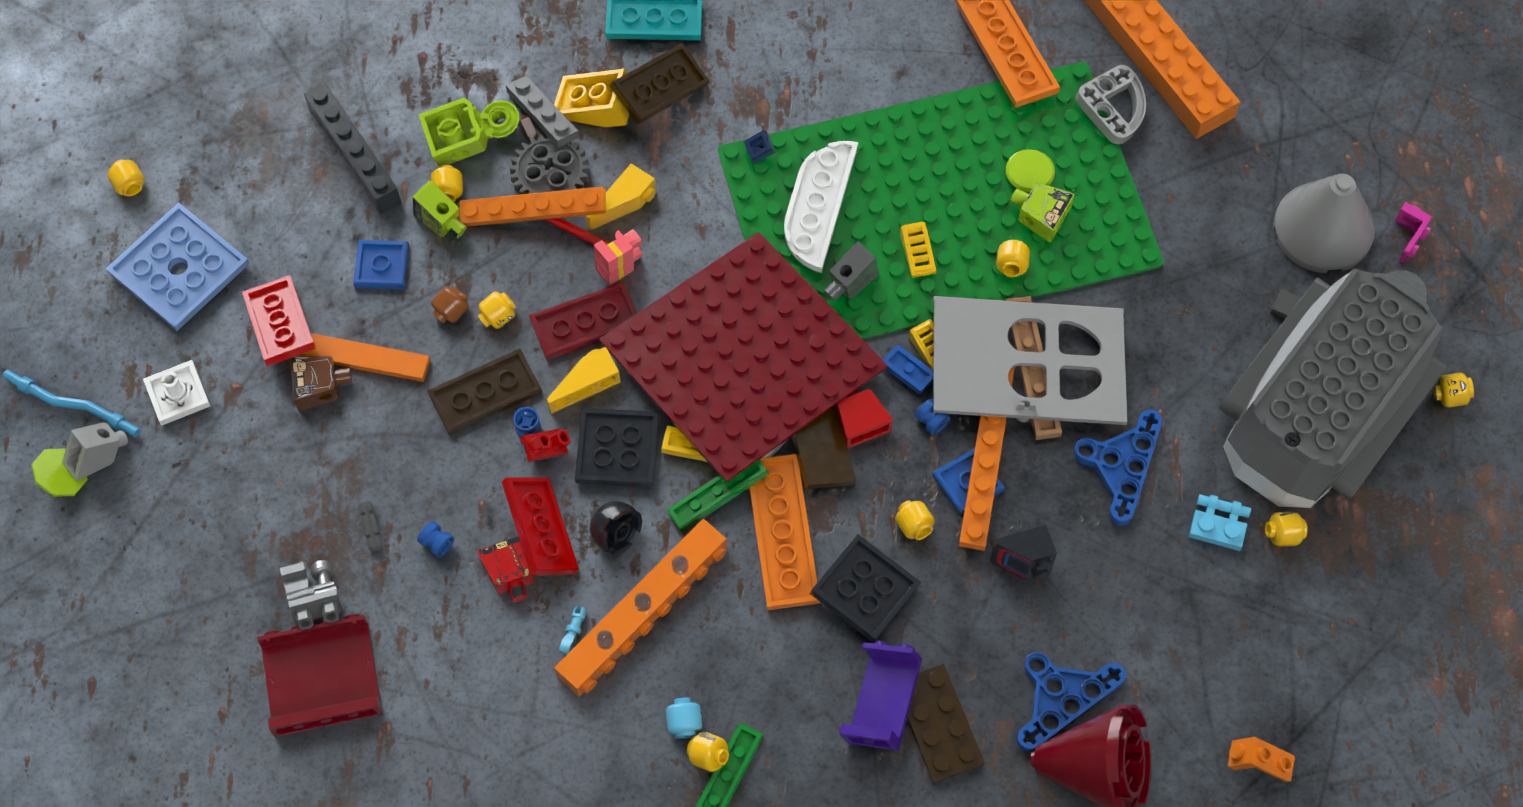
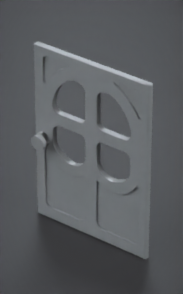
(975, 360)

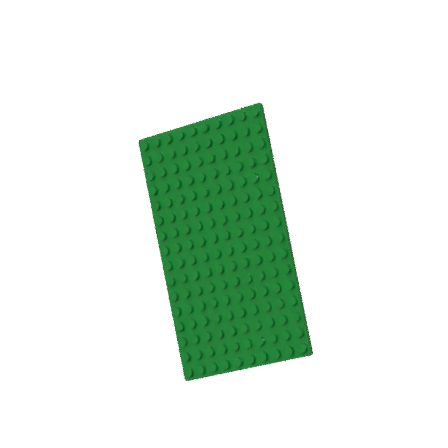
(947, 167)

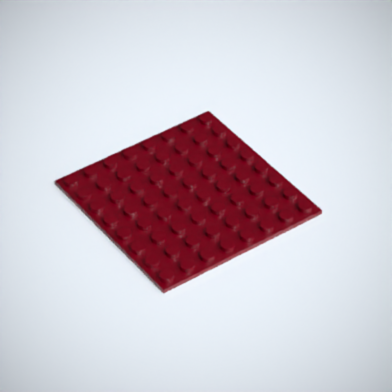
(743, 355)

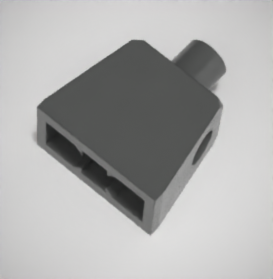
(852, 273)

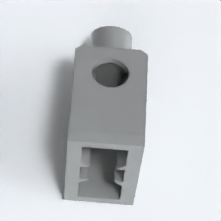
(92, 449)

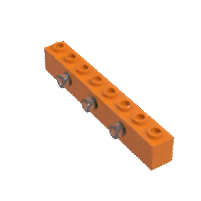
(640, 608)

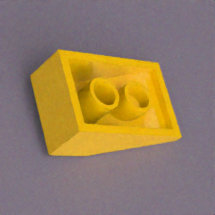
(590, 99)

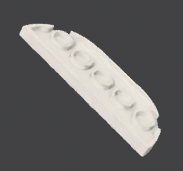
(817, 202)

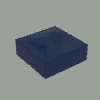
(759, 146)

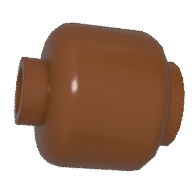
(449, 304)

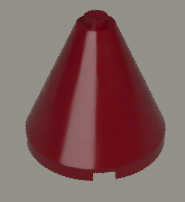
(1101, 758)

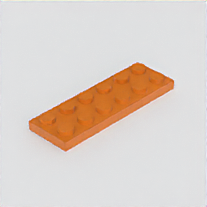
(1009, 50)
(783, 535)

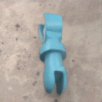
(573, 630)

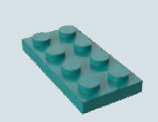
(654, 19)

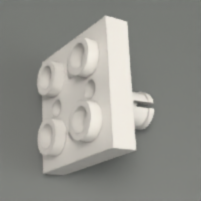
(176, 385)

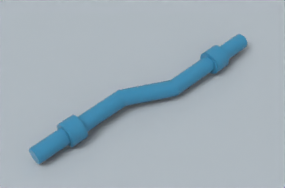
(114, 419)

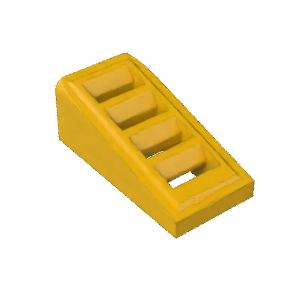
(914, 234)
(919, 343)

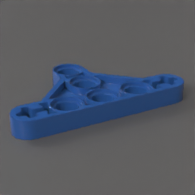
(1119, 474)
(1073, 689)

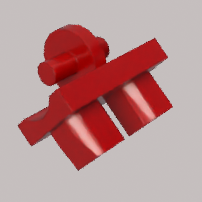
(545, 444)

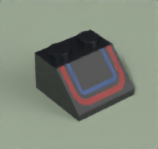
(1026, 553)

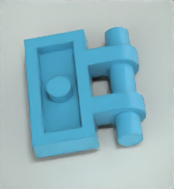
(1217, 529)

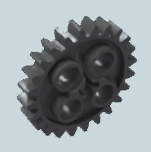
(549, 168)

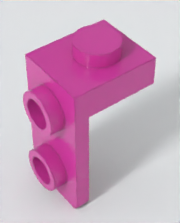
(1416, 221)

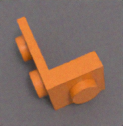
(1259, 754)

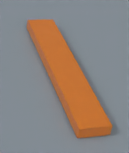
(371, 357)

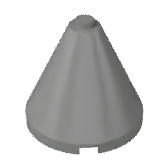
(1325, 224)

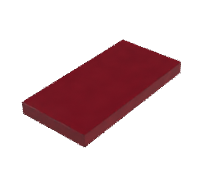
(581, 320)

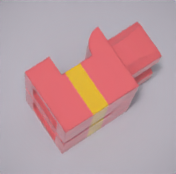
(617, 257)

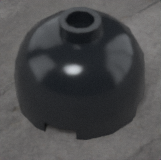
(615, 526)

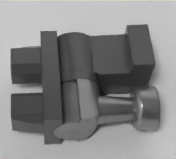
(309, 601)

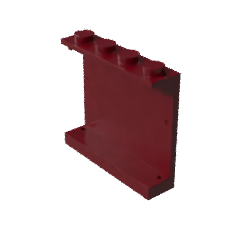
(320, 675)

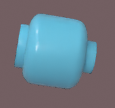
(684, 718)

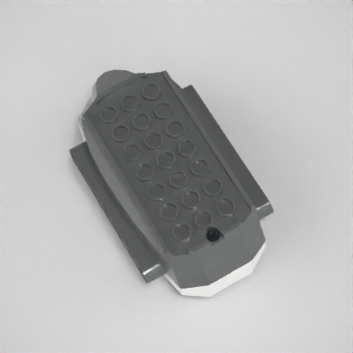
(1333, 387)

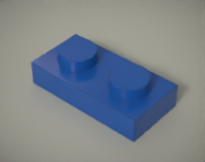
(909, 369)

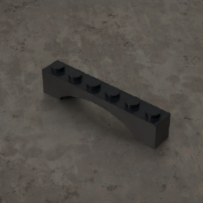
(362, 160)

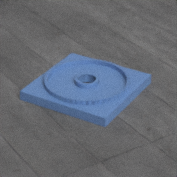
(172, 240)

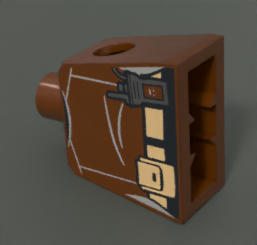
(316, 380)

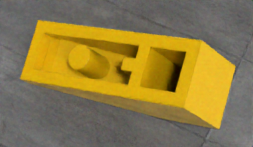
(625, 196)
(589, 376)

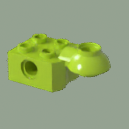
(461, 131)

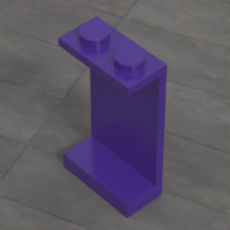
(884, 696)

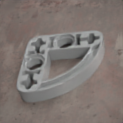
(1098, 98)

